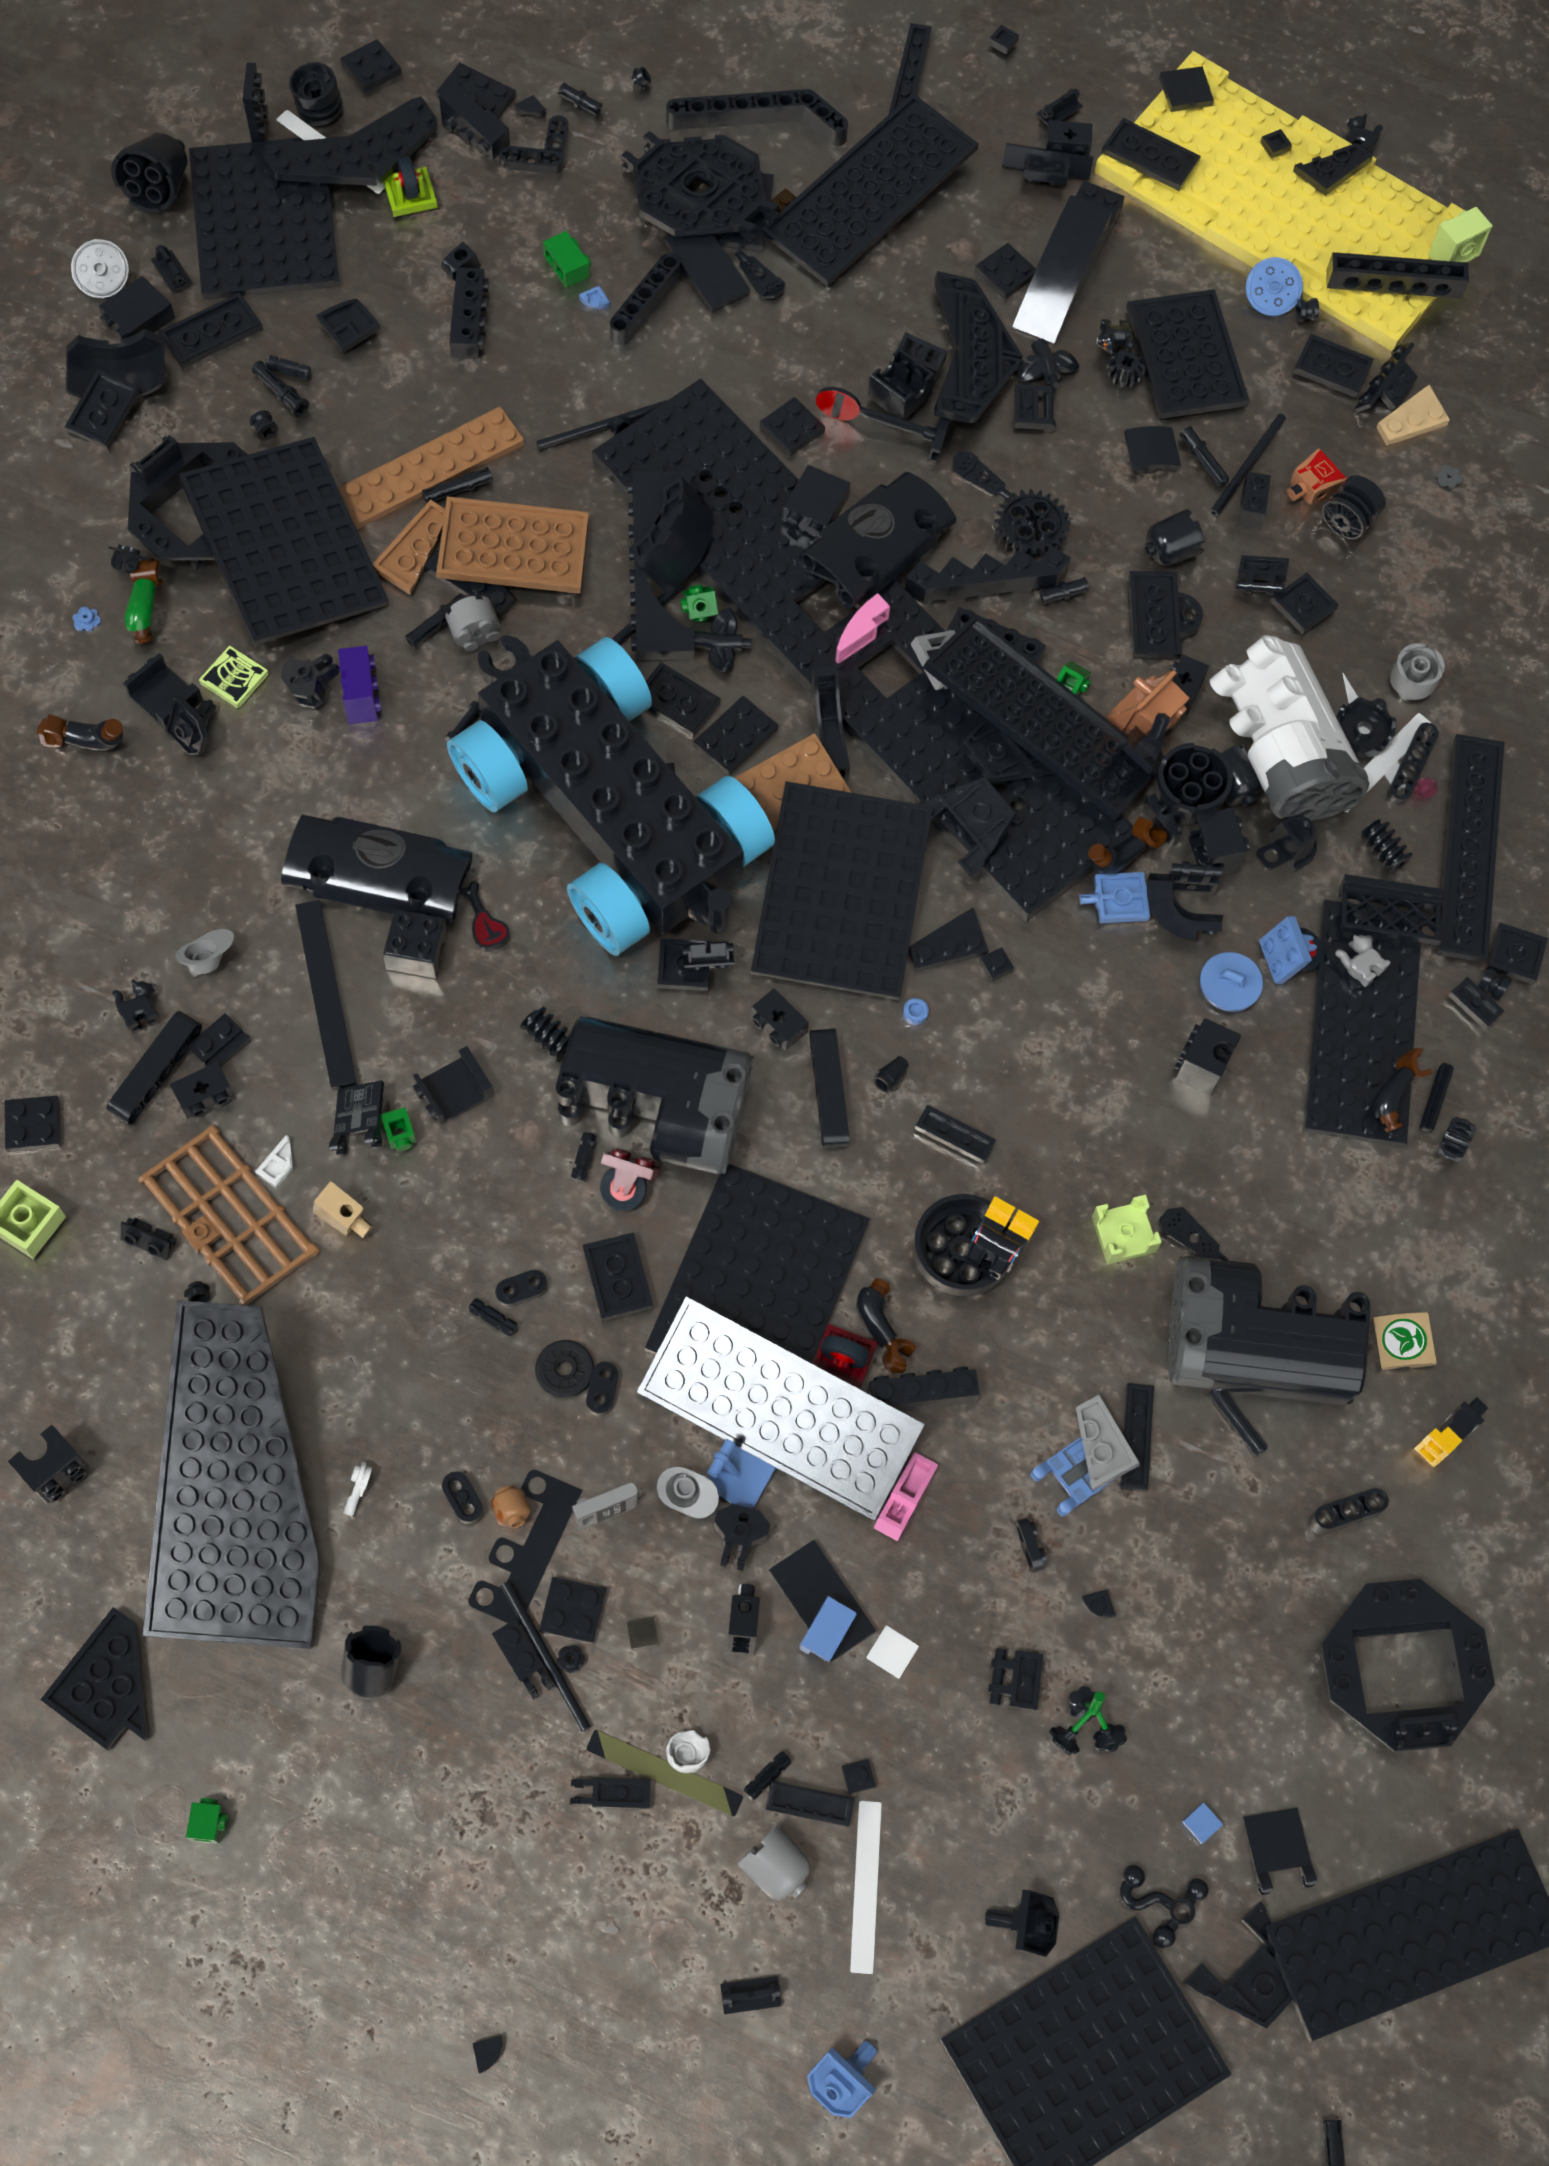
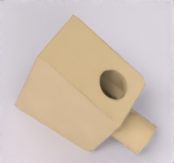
(333, 1203)

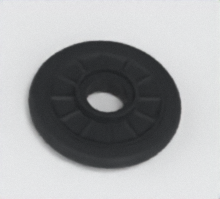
(560, 1352)

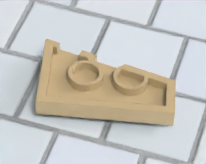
(1413, 418)

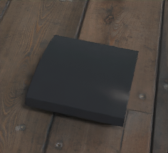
(1152, 449)

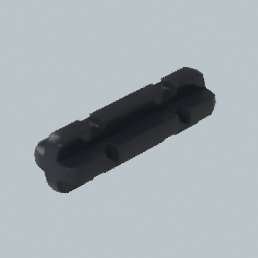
(288, 367)
(583, 1157)
(493, 1317)
(768, 1773)

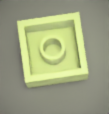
(1461, 237)
(28, 1219)

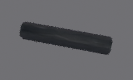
(1436, 1097)
(1238, 1421)

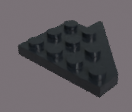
(103, 1683)

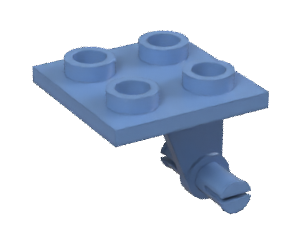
(739, 1475)

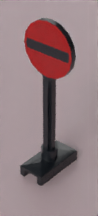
(845, 406)

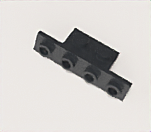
(1047, 164)
(1392, 381)

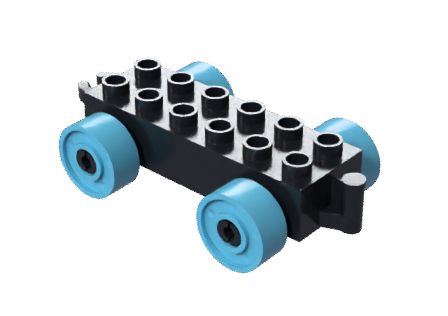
(574, 739)

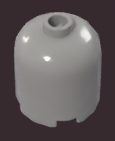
(777, 1866)

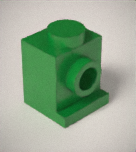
(398, 1121)

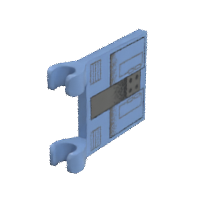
(1072, 1472)

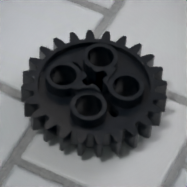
(1012, 528)

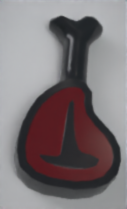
(486, 931)

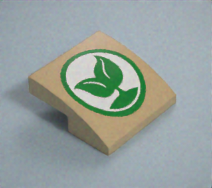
(1405, 1340)

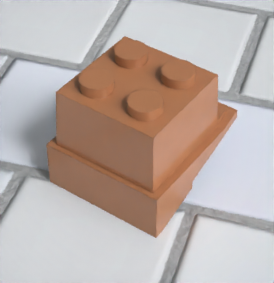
(1147, 700)

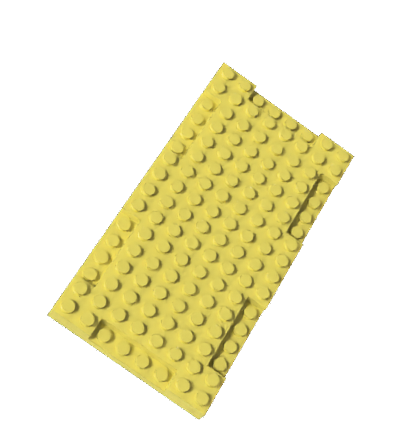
(1266, 210)

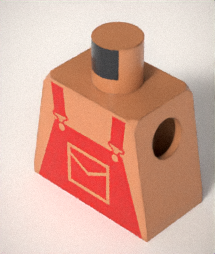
(1315, 479)

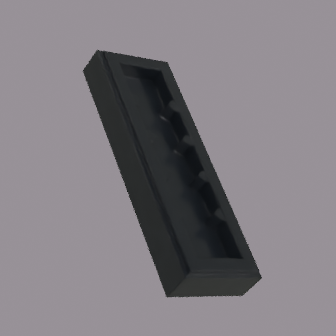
(809, 1803)

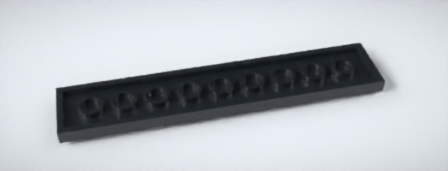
(1471, 848)

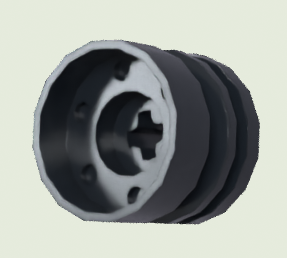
(316, 93)
(1354, 507)

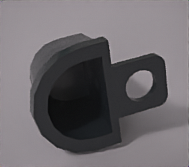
(1292, 843)

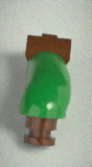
(141, 601)

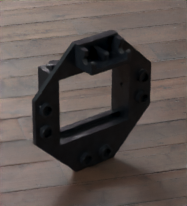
(156, 481)
(1406, 1609)

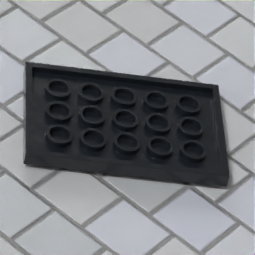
(1187, 354)

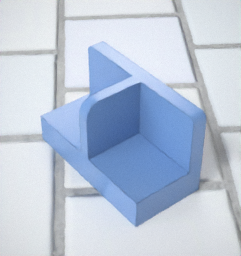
(828, 1629)

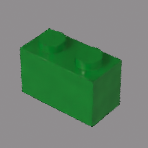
(566, 259)

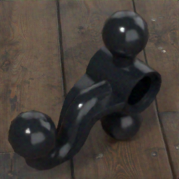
(1163, 1935)

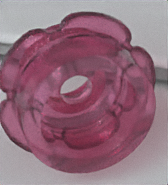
(1425, 788)

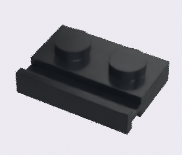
(219, 1042)

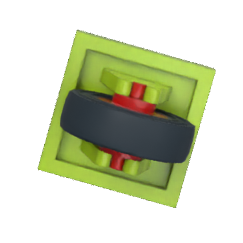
(409, 189)

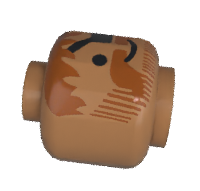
(510, 1506)

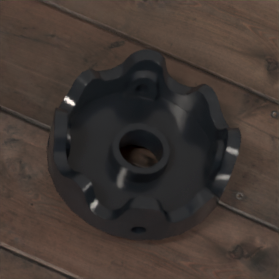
(1373, 716)

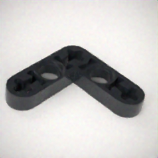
(548, 154)

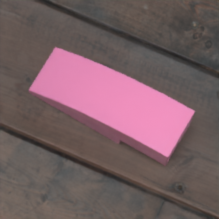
(862, 627)
(905, 1496)

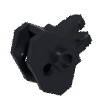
(309, 679)
(738, 1534)

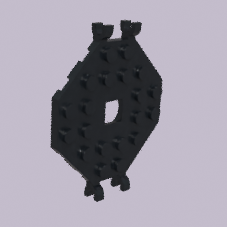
(721, 162)

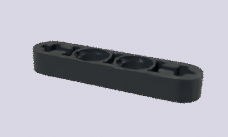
(1412, 763)

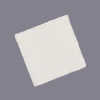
(892, 1652)

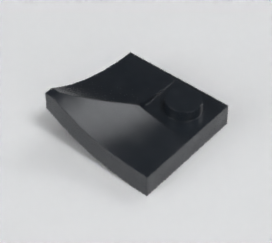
(348, 323)

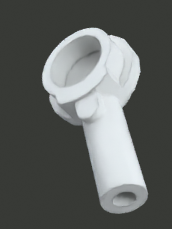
(360, 1476)

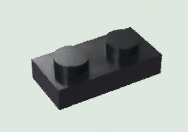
(1476, 1003)

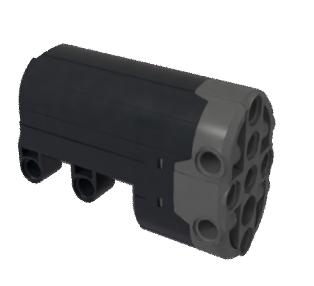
(681, 1083)
(1236, 1345)

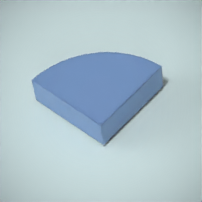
(595, 298)

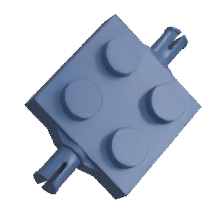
(1119, 897)

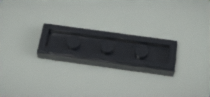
(1138, 1434)

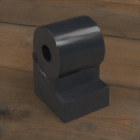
(461, 257)

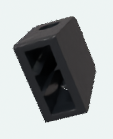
(743, 1621)

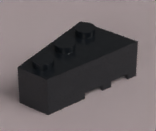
(470, 122)

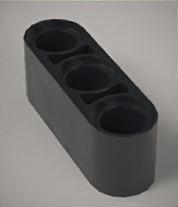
(1358, 1503)

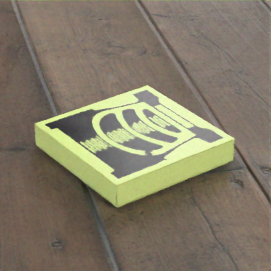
(233, 677)

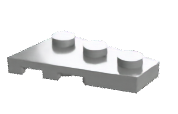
(1104, 1444)

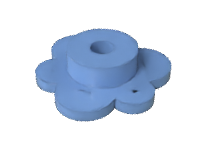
(86, 619)

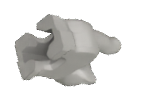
(1367, 960)

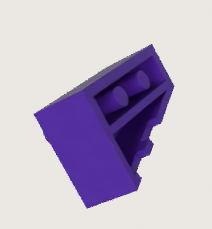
(359, 684)

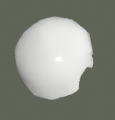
(688, 1751)

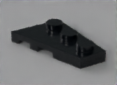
(1333, 170)
(951, 943)

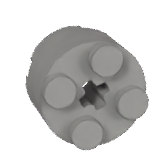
(473, 622)
(1416, 672)

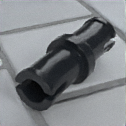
(580, 99)
(1064, 590)

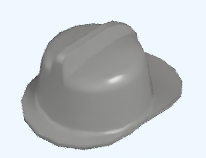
(206, 952)
(688, 1492)

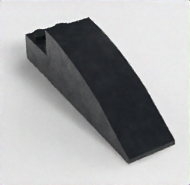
(1068, 261)

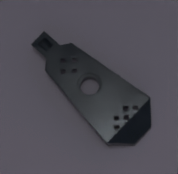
(766, 284)
(969, 467)
(1186, 1227)

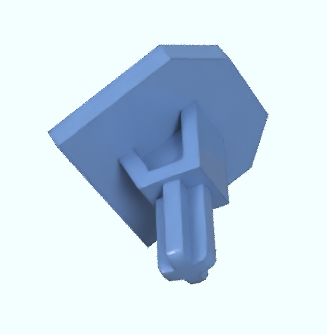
(839, 2081)

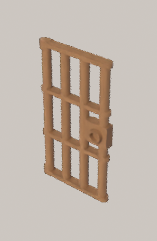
(211, 1226)

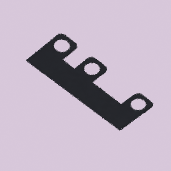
(532, 1558)

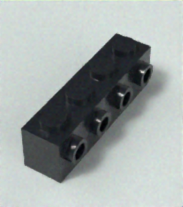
(468, 313)
(1029, 646)
(927, 1390)

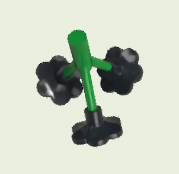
(1086, 1705)

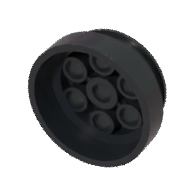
(967, 1212)

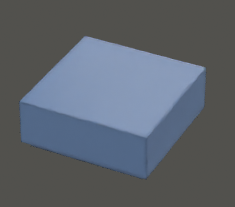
(1202, 1823)

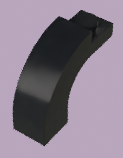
(1173, 916)

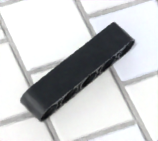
(645, 299)
(153, 1068)
(829, 1088)

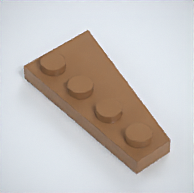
(411, 549)

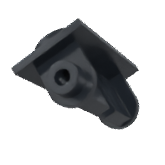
(1061, 107)
(170, 269)
(125, 558)
(697, 958)
(137, 1234)
(751, 1995)

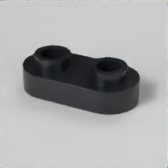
(522, 1289)
(602, 1387)
(463, 1498)
(1027, 1535)

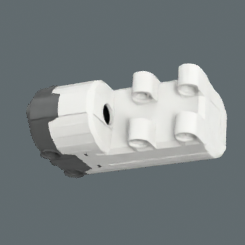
(1295, 734)

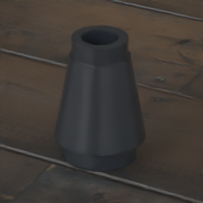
(890, 1075)

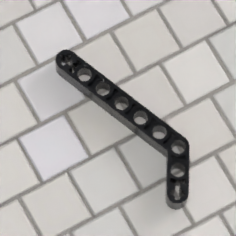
(759, 109)

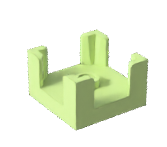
(1125, 1231)

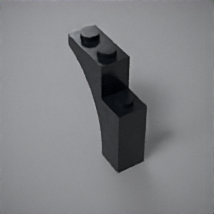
(828, 716)

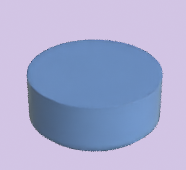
(915, 1011)

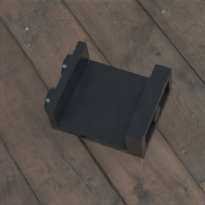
(155, 688)
(453, 1088)

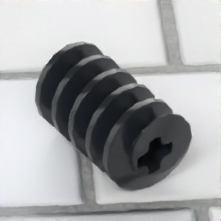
(1385, 846)
(546, 1033)

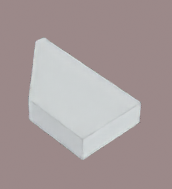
(277, 1164)

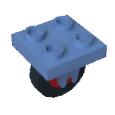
(1291, 950)

